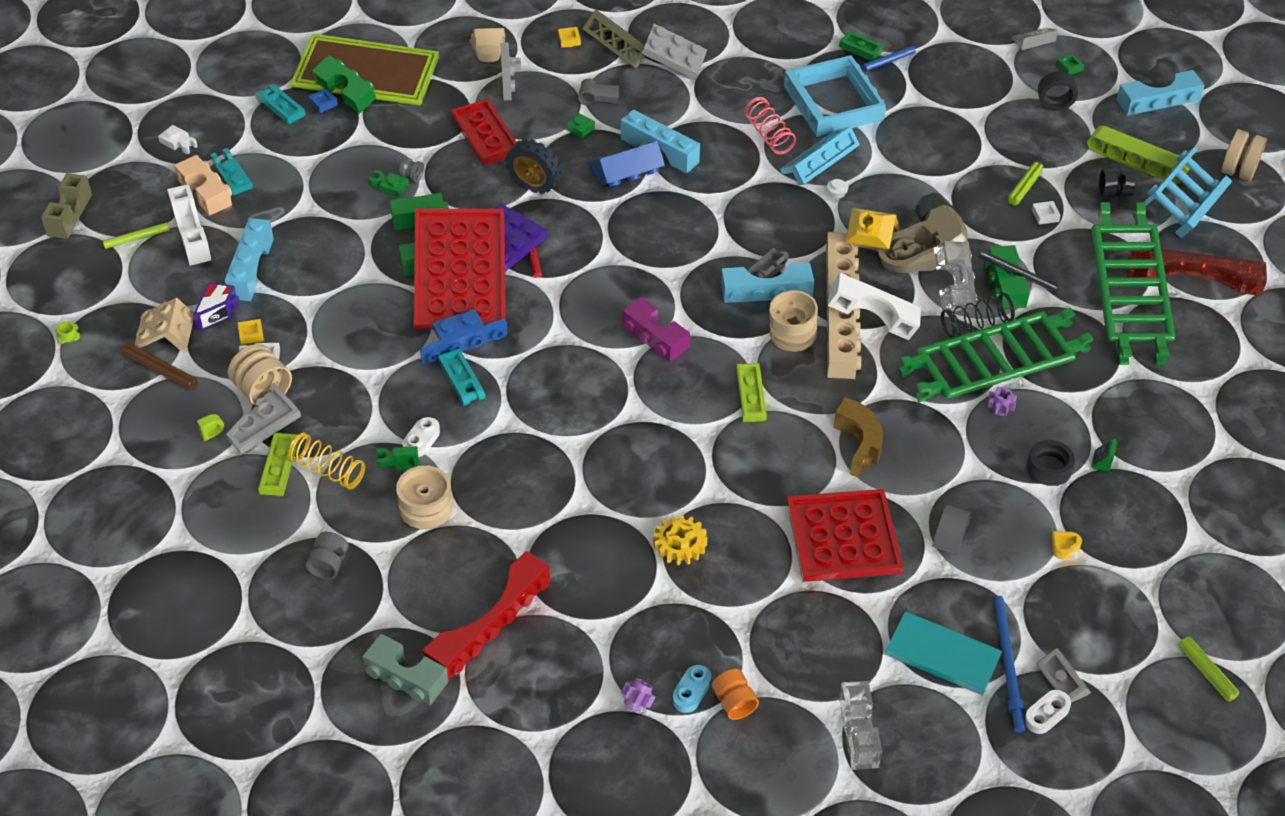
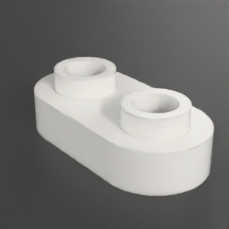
(424, 433)
(1046, 713)

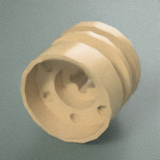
(793, 320)
(256, 370)

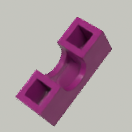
(666, 340)

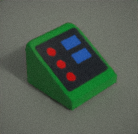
(1104, 456)

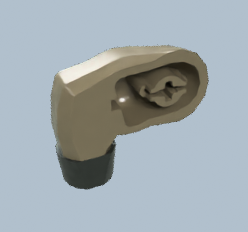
(914, 247)

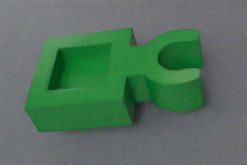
(390, 184)

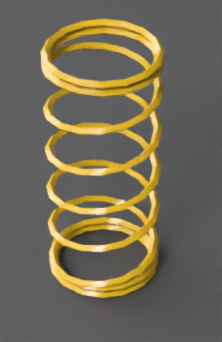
(347, 473)

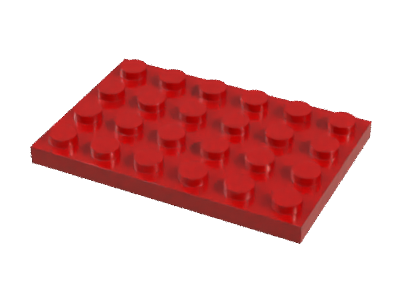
(459, 265)

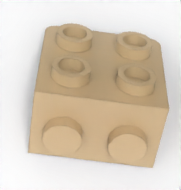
(168, 320)

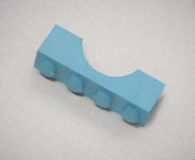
(1140, 98)
(680, 150)
(243, 270)
(742, 286)

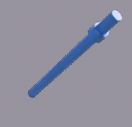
(1015, 703)

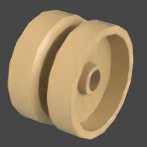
(1241, 154)
(424, 497)

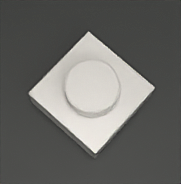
(1046, 212)

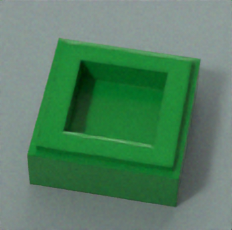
(1070, 64)

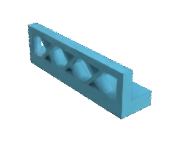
(821, 155)

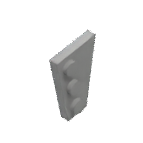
(264, 420)

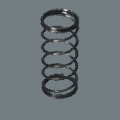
(999, 307)

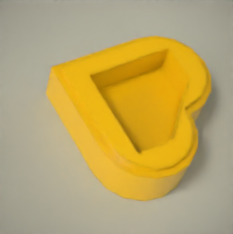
(1065, 543)

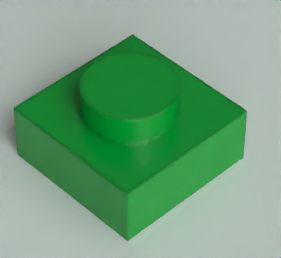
(580, 125)

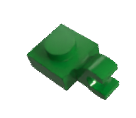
(402, 458)

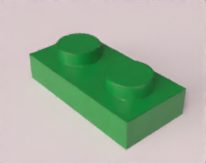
(861, 46)

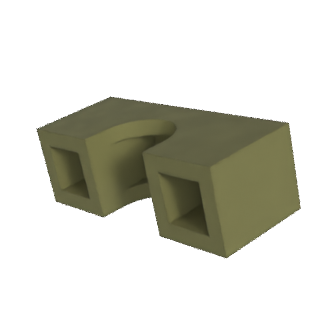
(62, 217)

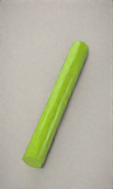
(140, 234)

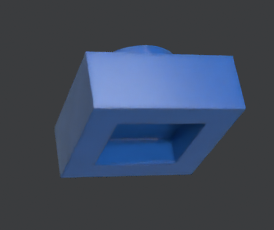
(322, 100)

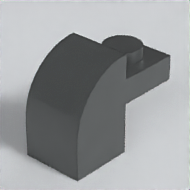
(951, 529)

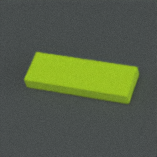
(751, 392)
(277, 465)

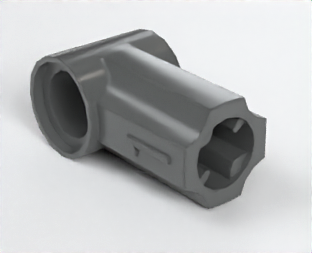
(593, 92)

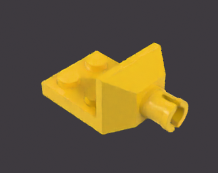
(871, 228)

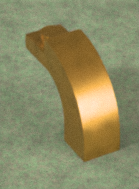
(865, 428)

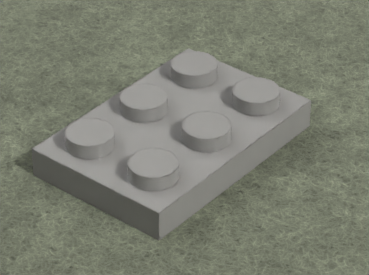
(674, 51)

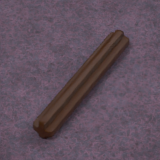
(159, 366)

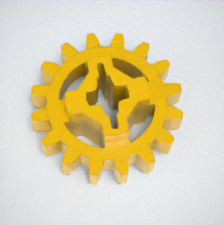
(680, 539)

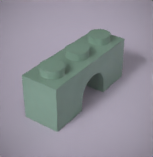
(421, 682)

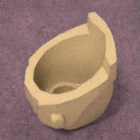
(487, 43)

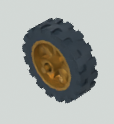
(529, 161)

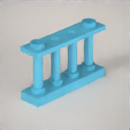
(1206, 198)

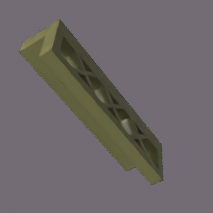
(616, 30)

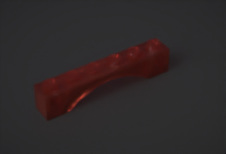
(1239, 274)

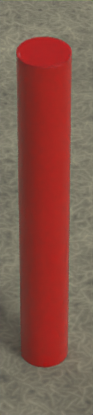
(534, 260)

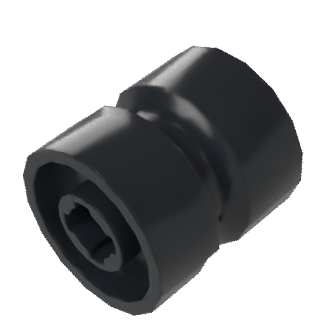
(1117, 182)

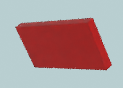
(484, 131)

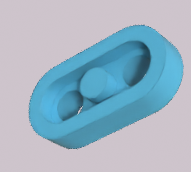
(693, 686)

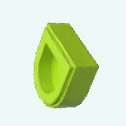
(210, 426)

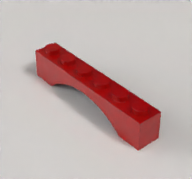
(457, 647)

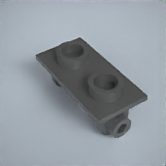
(769, 264)

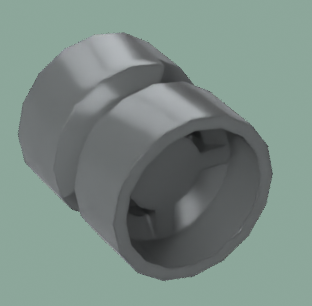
(327, 555)

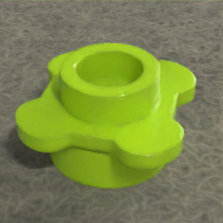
(67, 332)

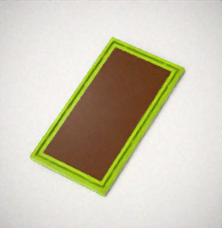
(395, 71)

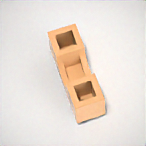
(210, 190)

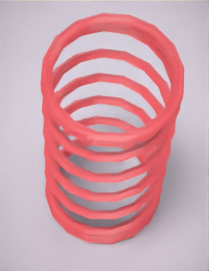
(762, 113)

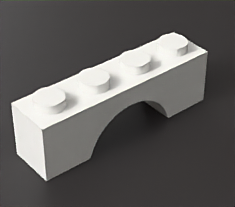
(189, 225)
(899, 315)

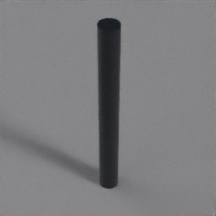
(1010, 267)

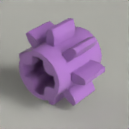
(1001, 401)
(638, 694)

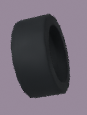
(1056, 79)
(1054, 449)

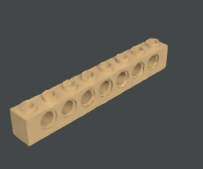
(841, 327)

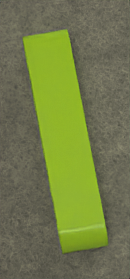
(1134, 152)

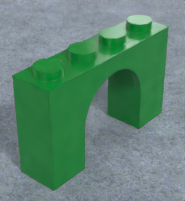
(404, 218)

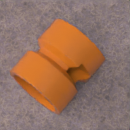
(733, 692)

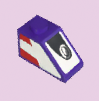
(215, 305)

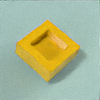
(569, 37)
(250, 332)

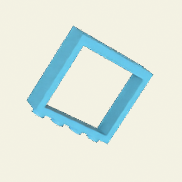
(846, 66)

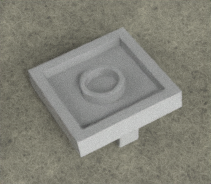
(509, 66)

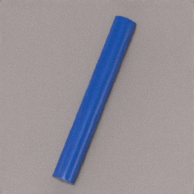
(889, 58)

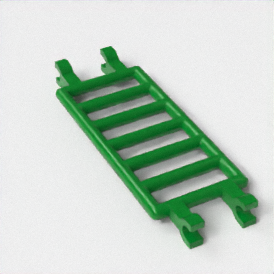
(1123, 339)
(941, 386)

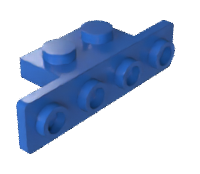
(461, 333)

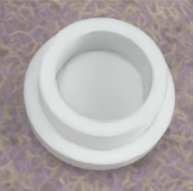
(837, 188)

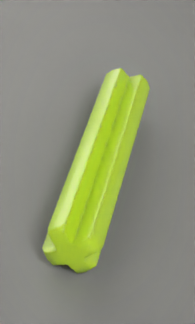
(1025, 183)
(1208, 669)

